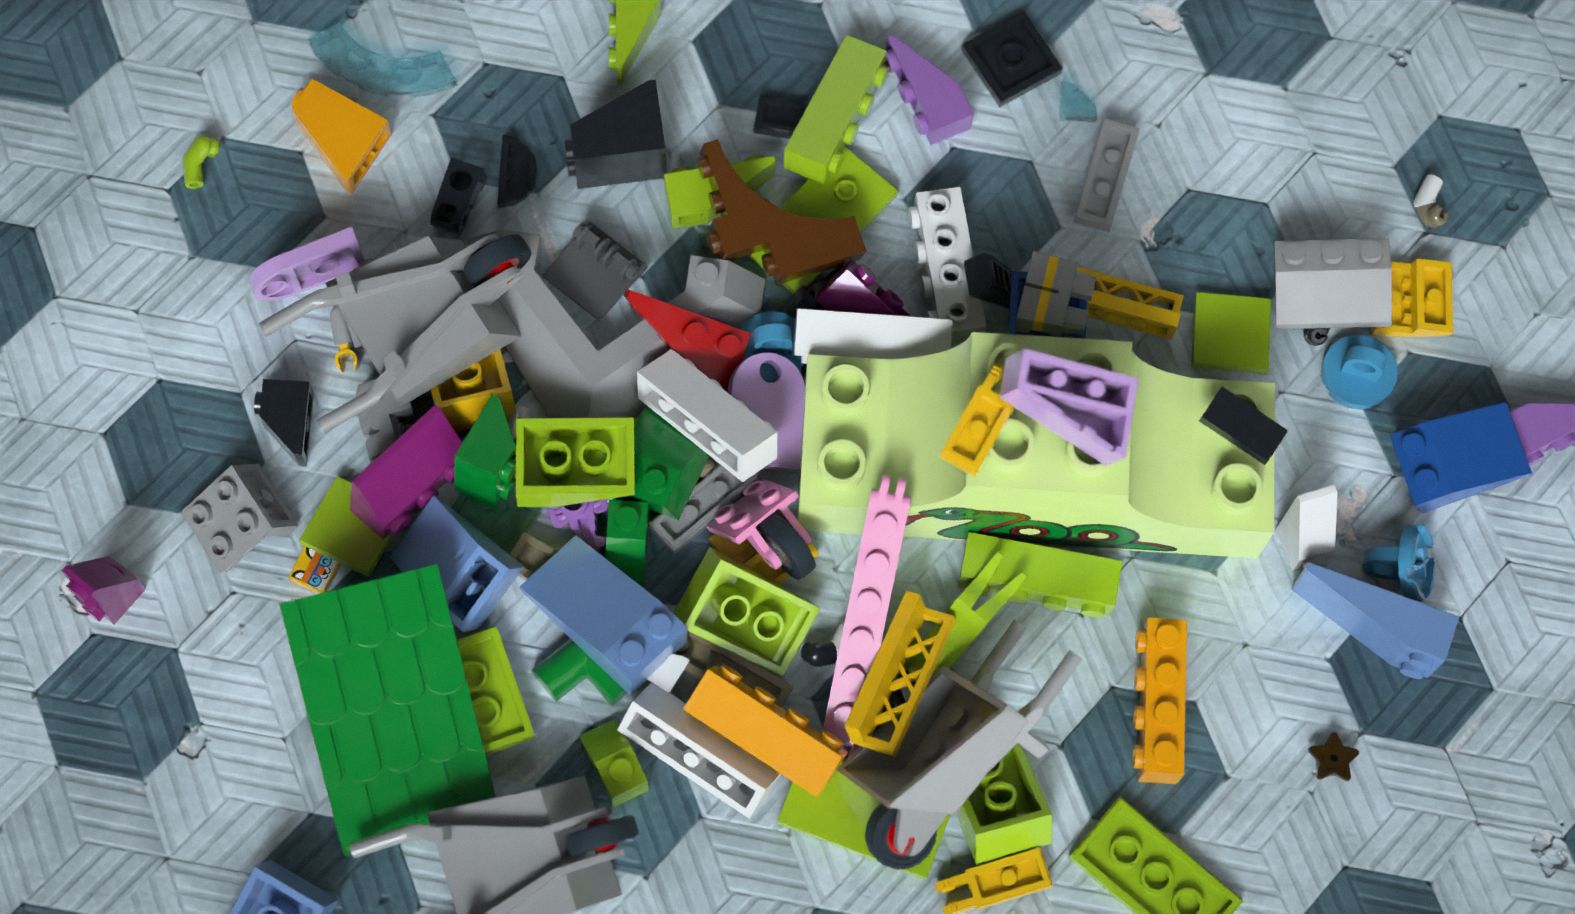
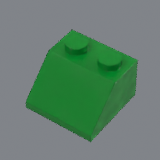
(487, 458)

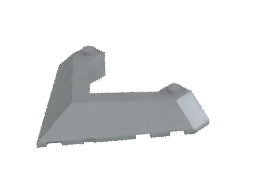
(566, 368)

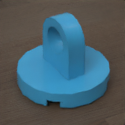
(771, 334)
(1359, 371)
(1406, 562)

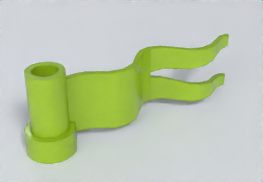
(968, 622)

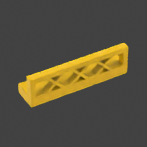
(1133, 314)
(886, 668)

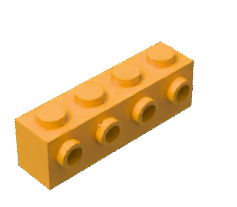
(1161, 700)
(766, 729)

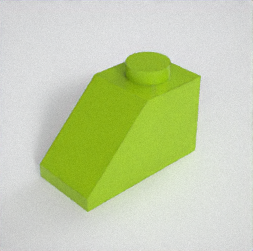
(614, 763)

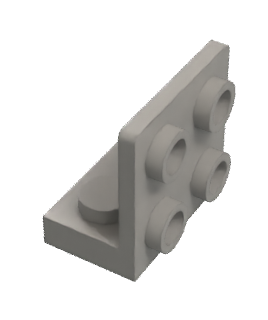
(237, 514)

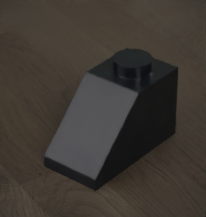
(287, 415)

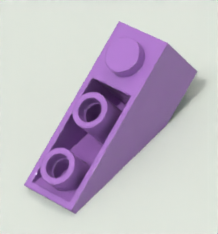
(933, 95)
(1544, 427)

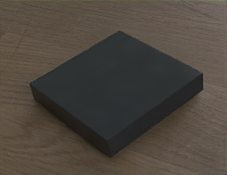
(1011, 59)

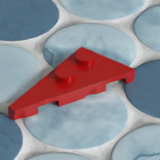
(707, 343)

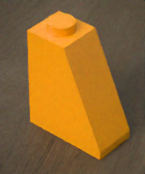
(340, 131)

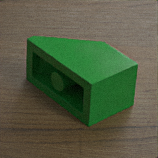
(628, 537)

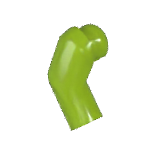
(194, 157)

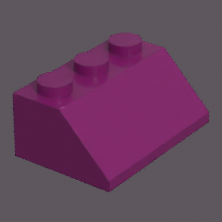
(406, 475)

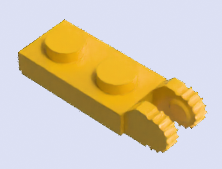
(978, 426)
(998, 881)

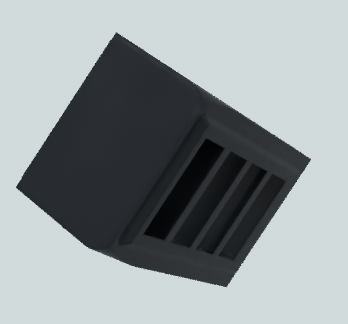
(988, 279)

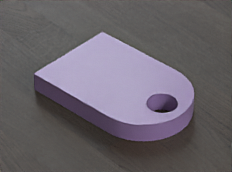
(306, 266)
(775, 402)

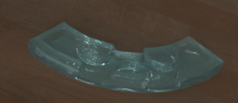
(378, 72)

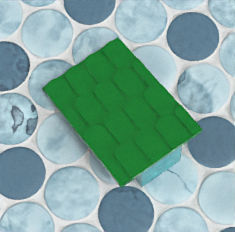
(387, 702)

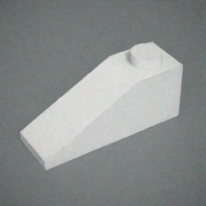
(1310, 528)

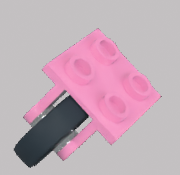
(778, 535)

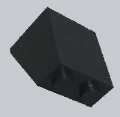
(619, 141)

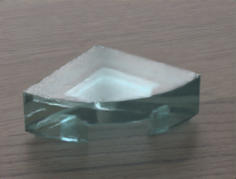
(1075, 104)

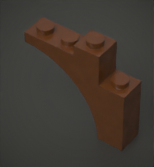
(749, 224)

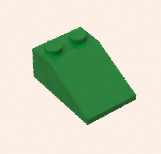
(664, 465)

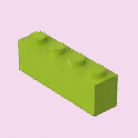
(836, 109)
(1054, 574)

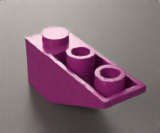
(856, 290)
(103, 587)

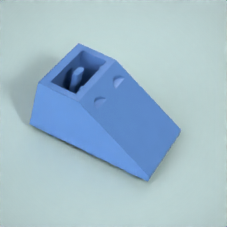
(470, 564)

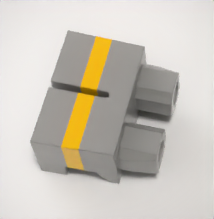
(1048, 293)

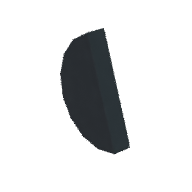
(517, 172)

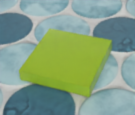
(1231, 333)
(342, 535)

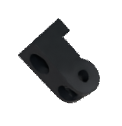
(457, 196)

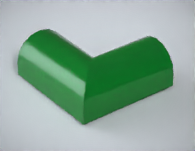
(569, 667)

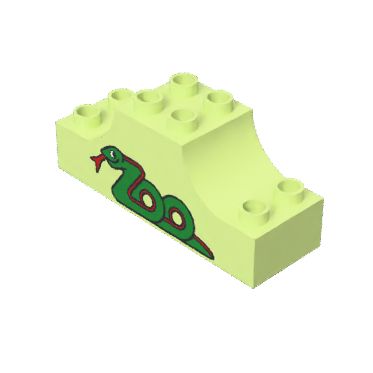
(892, 417)

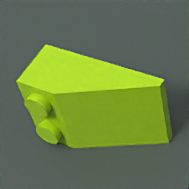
(573, 460)
(745, 612)
(1006, 811)

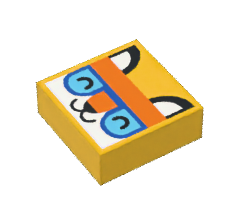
(314, 571)

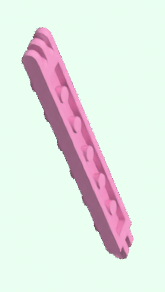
(867, 602)

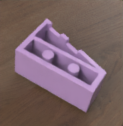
(1073, 400)

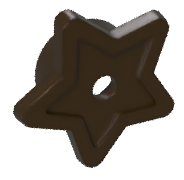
(1325, 766)

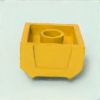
(468, 392)

